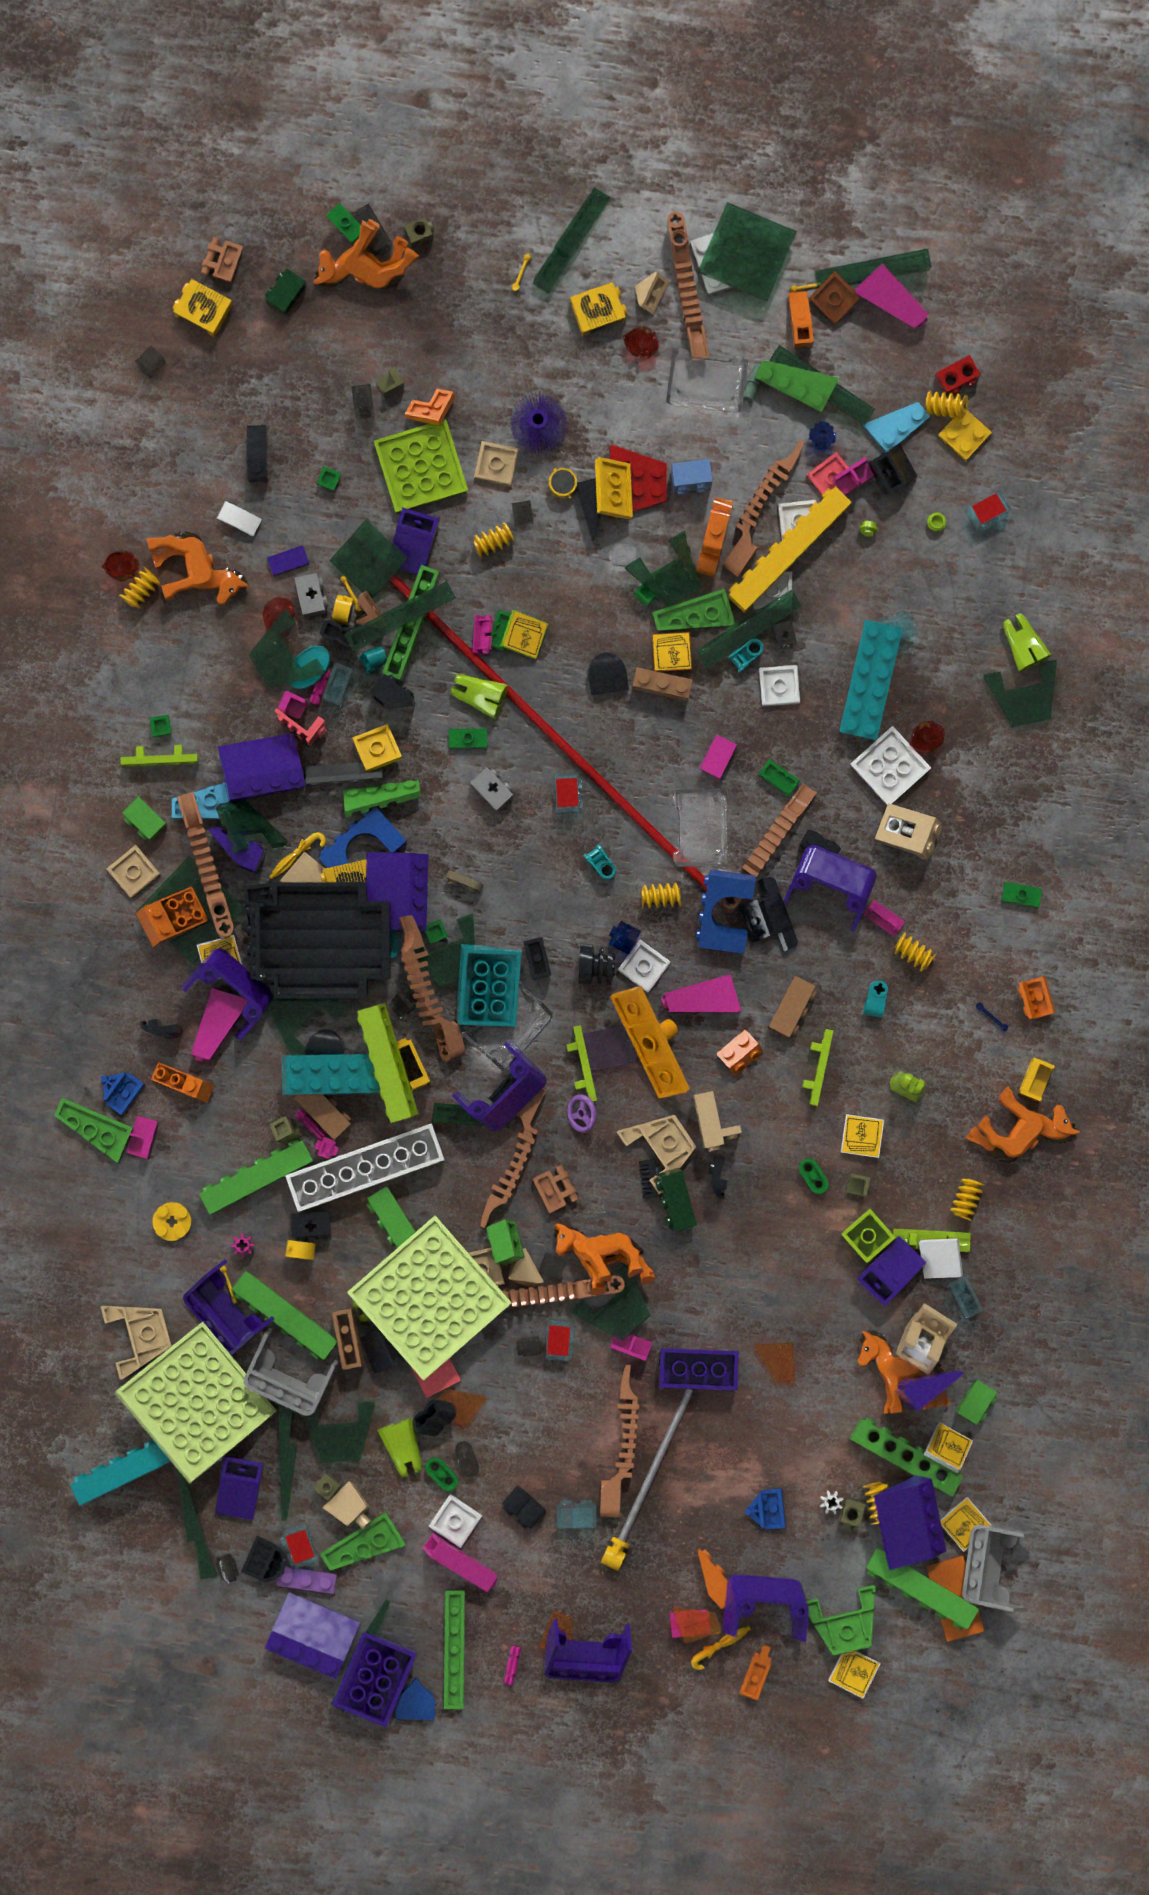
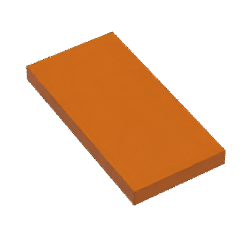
(951, 1575)

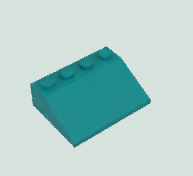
(488, 986)

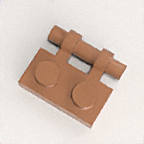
(227, 261)
(550, 1192)

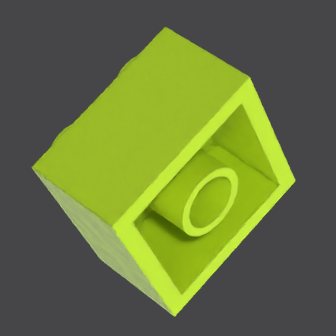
(868, 1236)

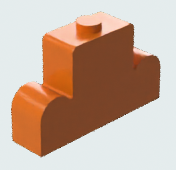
(714, 536)

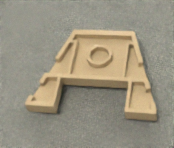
(666, 1139)
(146, 1331)

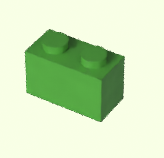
(144, 818)
(505, 1242)
(976, 1402)

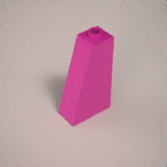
(889, 294)
(705, 997)
(219, 1018)
(460, 1562)

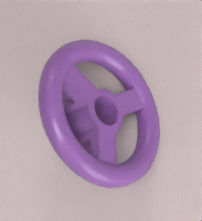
(585, 1112)

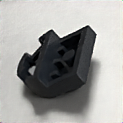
(607, 674)
(155, 1028)
(325, 1043)
(716, 1183)
(265, 1560)

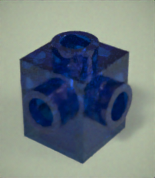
(818, 441)
(624, 937)

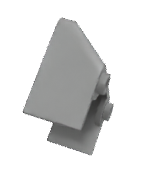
(281, 1387)
(985, 1563)

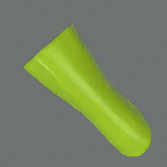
(1025, 644)
(480, 694)
(908, 1086)
(402, 1445)

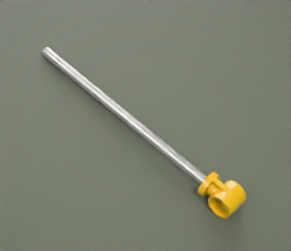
(614, 1555)

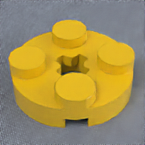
(178, 1230)

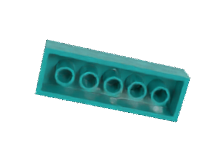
(870, 679)
(328, 1075)
(118, 1472)

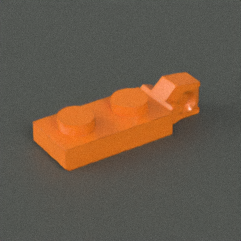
(756, 1673)

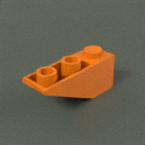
(800, 320)
(182, 1082)
(714, 1579)

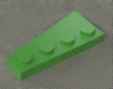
(801, 384)
(699, 612)
(364, 798)
(96, 1128)
(375, 1539)

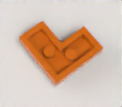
(434, 410)

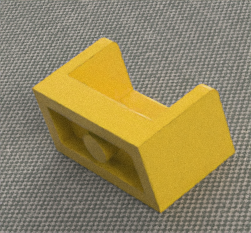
(1035, 1079)

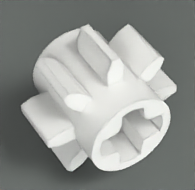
(832, 1507)

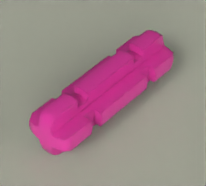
(319, 689)
(310, 1124)
(512, 1665)

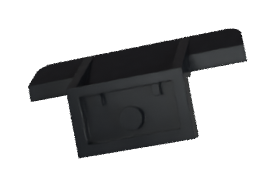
(769, 916)

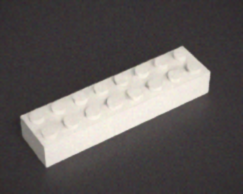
(365, 1167)

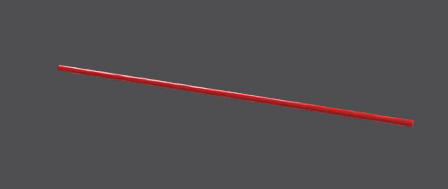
(551, 733)

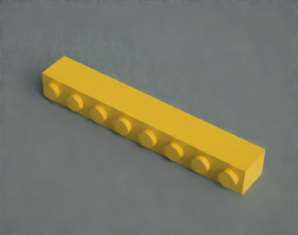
(788, 551)

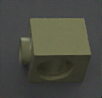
(415, 239)
(285, 1130)
(327, 1486)
(852, 1504)

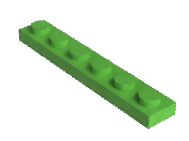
(454, 1649)

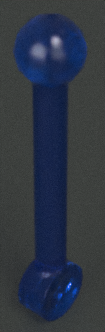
(979, 1006)

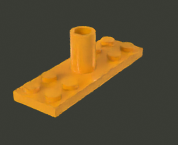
(651, 1041)

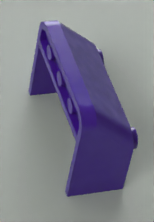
(836, 873)
(222, 964)
(528, 1084)
(219, 1313)
(747, 1589)
(586, 1659)

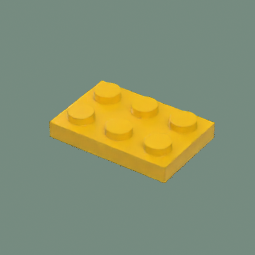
(613, 488)

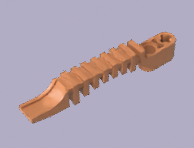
(686, 286)
(744, 548)
(772, 840)
(204, 862)
(446, 1033)
(526, 1116)
(559, 1293)
(611, 1488)

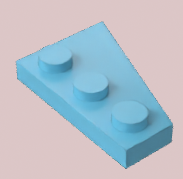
(896, 425)
(206, 800)

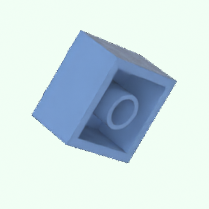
(691, 477)

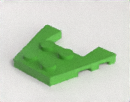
(847, 1630)

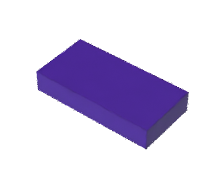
(288, 560)

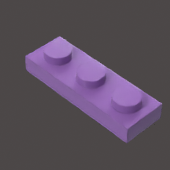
(307, 1580)

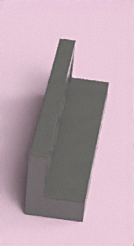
(340, 774)

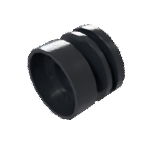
(596, 964)

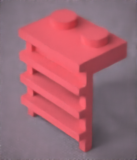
(316, 730)

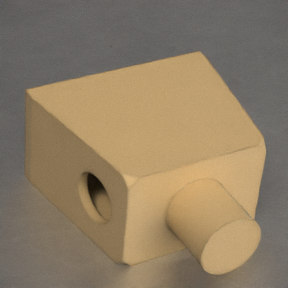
(349, 1506)

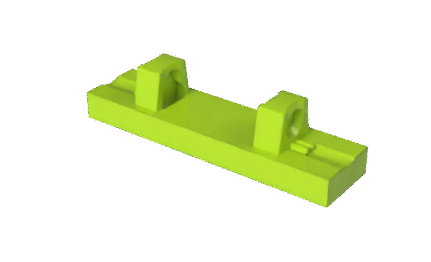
(176, 759)
(579, 1045)
(816, 1085)
(913, 1237)

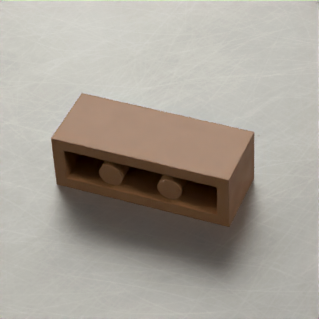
(662, 684)
(792, 1007)
(325, 1113)
(348, 1338)

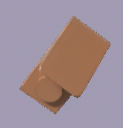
(367, 604)

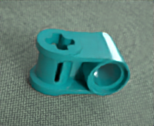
(745, 655)
(373, 659)
(600, 862)
(874, 1002)

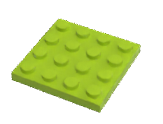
(420, 466)

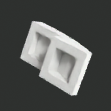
(239, 518)

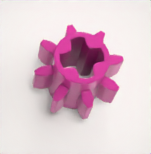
(326, 1148)
(246, 1249)

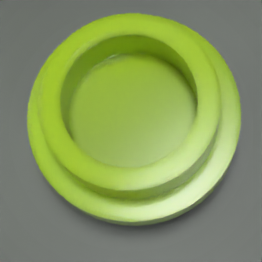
(936, 522)
(868, 528)

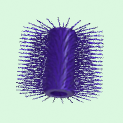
(542, 430)

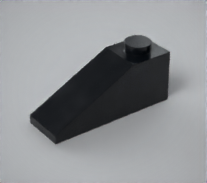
(257, 453)
(588, 499)

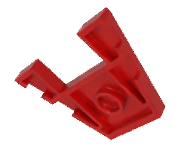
(647, 478)

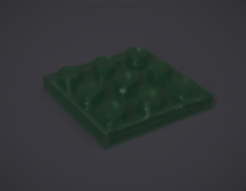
(369, 558)

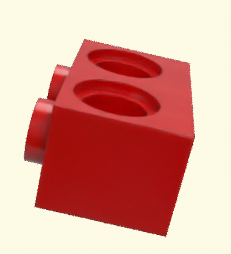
(955, 372)

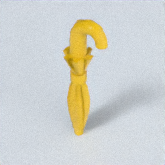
(287, 861)
(710, 1650)

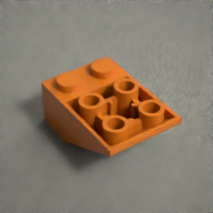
(171, 916)

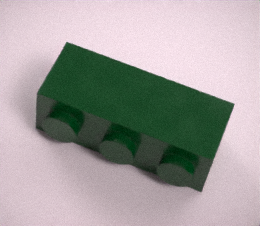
(675, 1200)

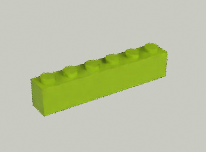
(387, 1062)

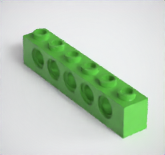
(408, 635)
(860, 1435)

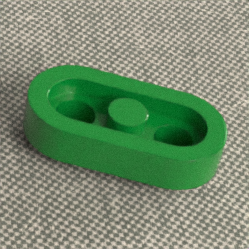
(814, 1175)
(441, 1474)

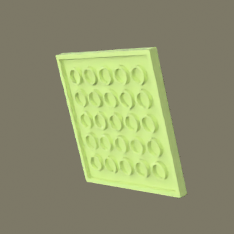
(429, 1297)
(195, 1402)

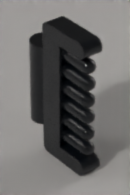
(653, 1170)

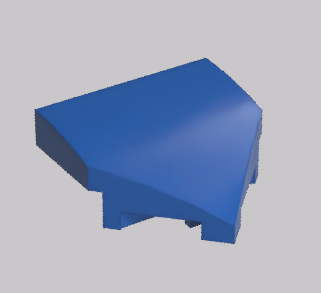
(121, 1091)
(768, 1509)
(416, 1702)

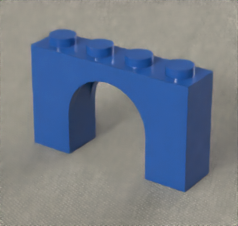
(372, 824)
(722, 885)

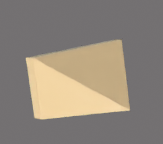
(651, 291)
(525, 1272)

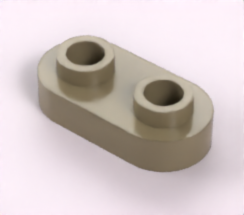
(456, 879)

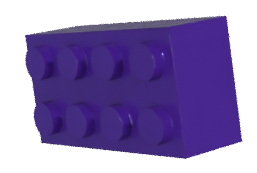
(698, 1369)

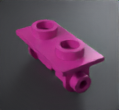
(481, 639)
(884, 918)

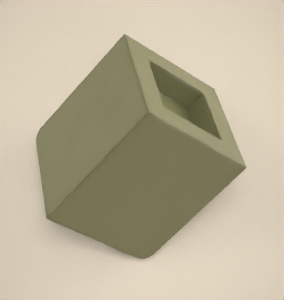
(390, 382)
(858, 1185)

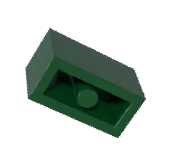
(285, 292)

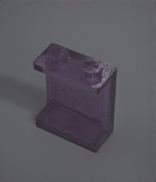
(609, 1048)

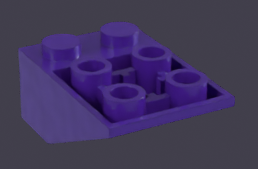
(415, 538)
(249, 860)
(891, 1271)
(239, 1487)

